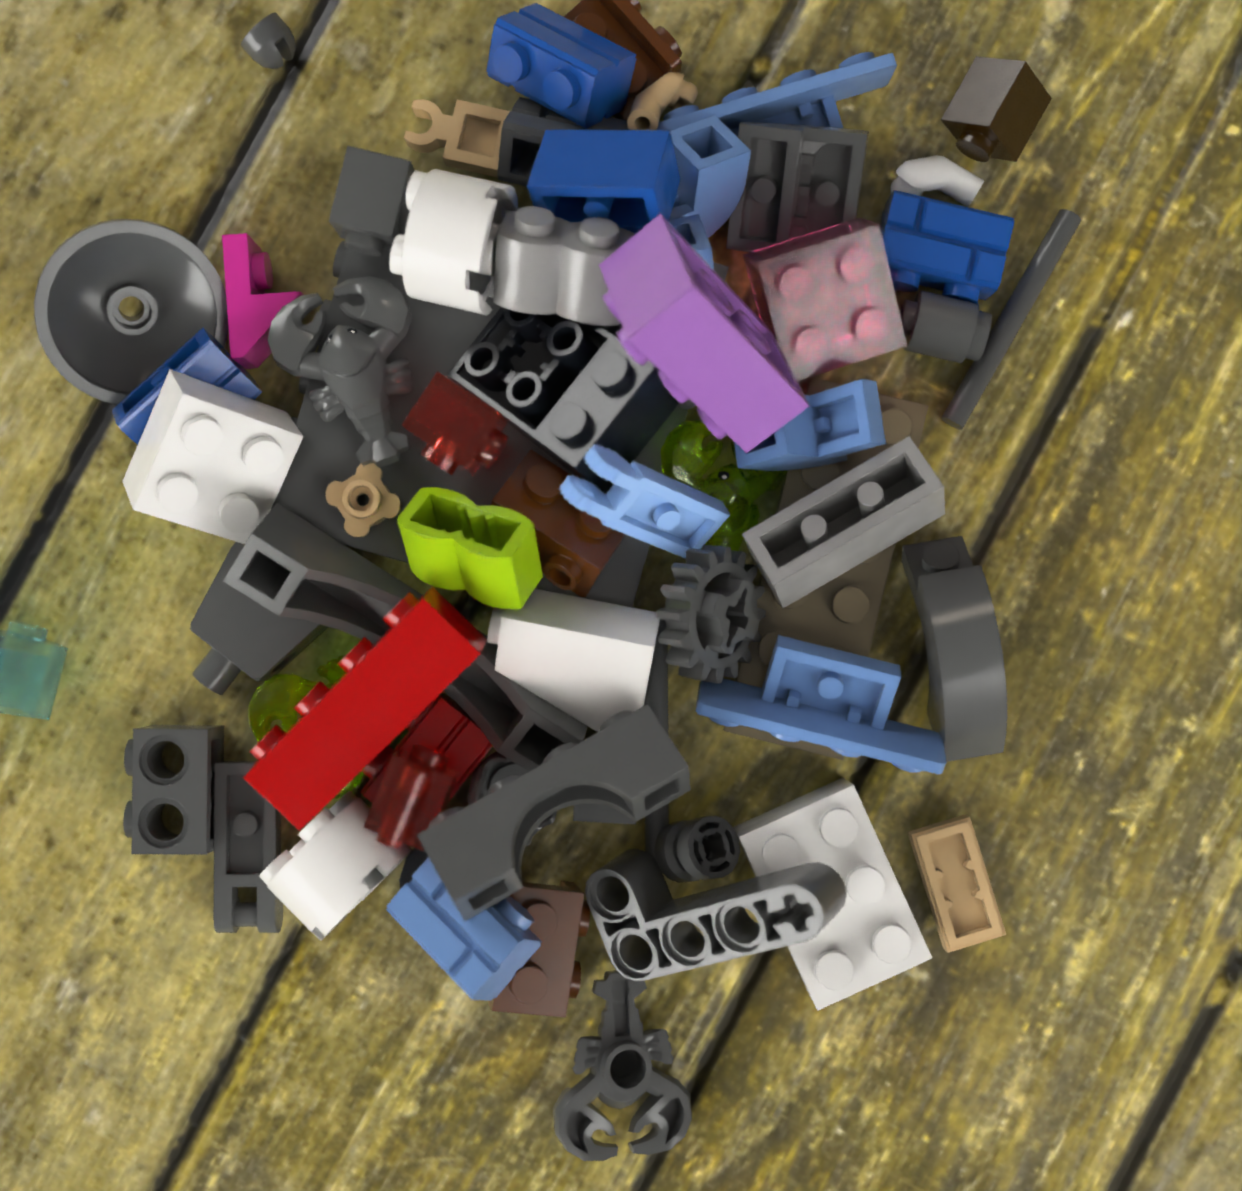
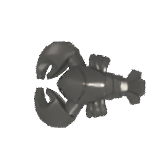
(351, 361)
(619, 1077)

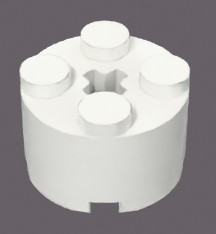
(451, 238)
(331, 866)

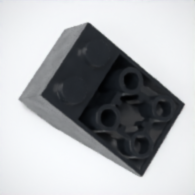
(565, 387)

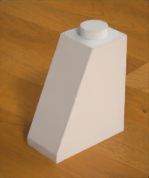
(577, 653)

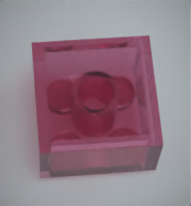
(827, 297)

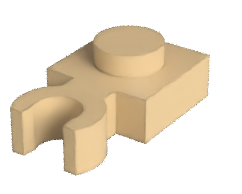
(468, 136)

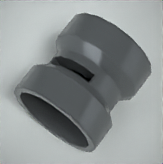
(697, 849)

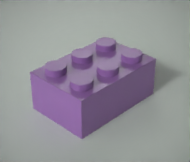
(699, 336)

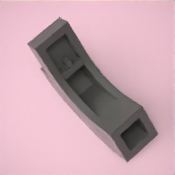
(962, 648)

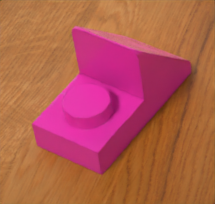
(248, 307)

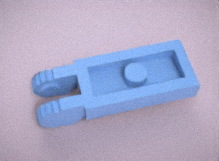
(646, 503)

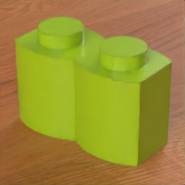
(471, 547)

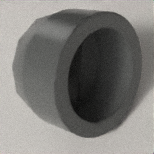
(270, 42)

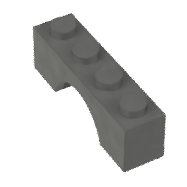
(622, 766)

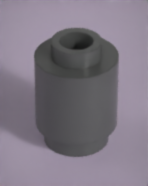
(945, 327)

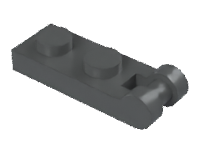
(244, 845)

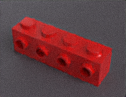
(365, 708)

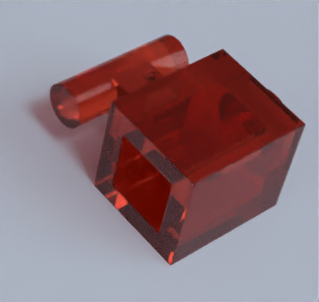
(410, 796)

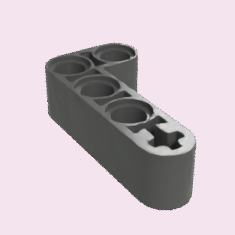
(675, 945)

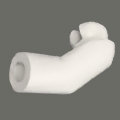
(937, 173)

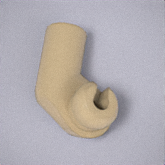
(665, 92)

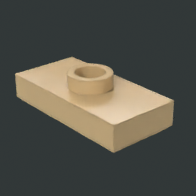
(956, 883)

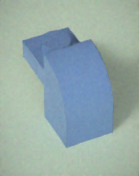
(711, 172)
(824, 433)

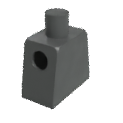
(245, 634)

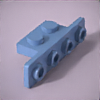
(799, 99)
(826, 701)

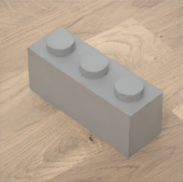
(846, 521)

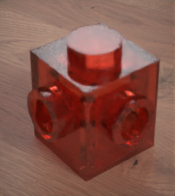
(456, 427)

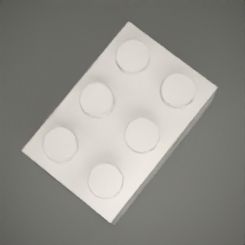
(875, 928)

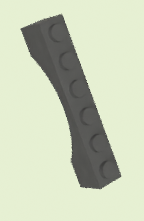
(319, 580)

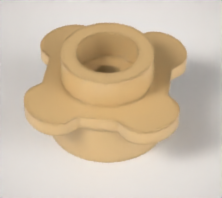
(345, 497)

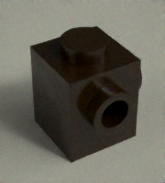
(996, 109)

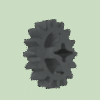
(711, 613)

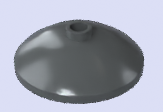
(82, 293)

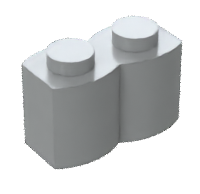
(554, 265)

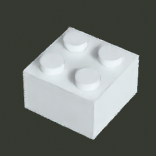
(211, 458)

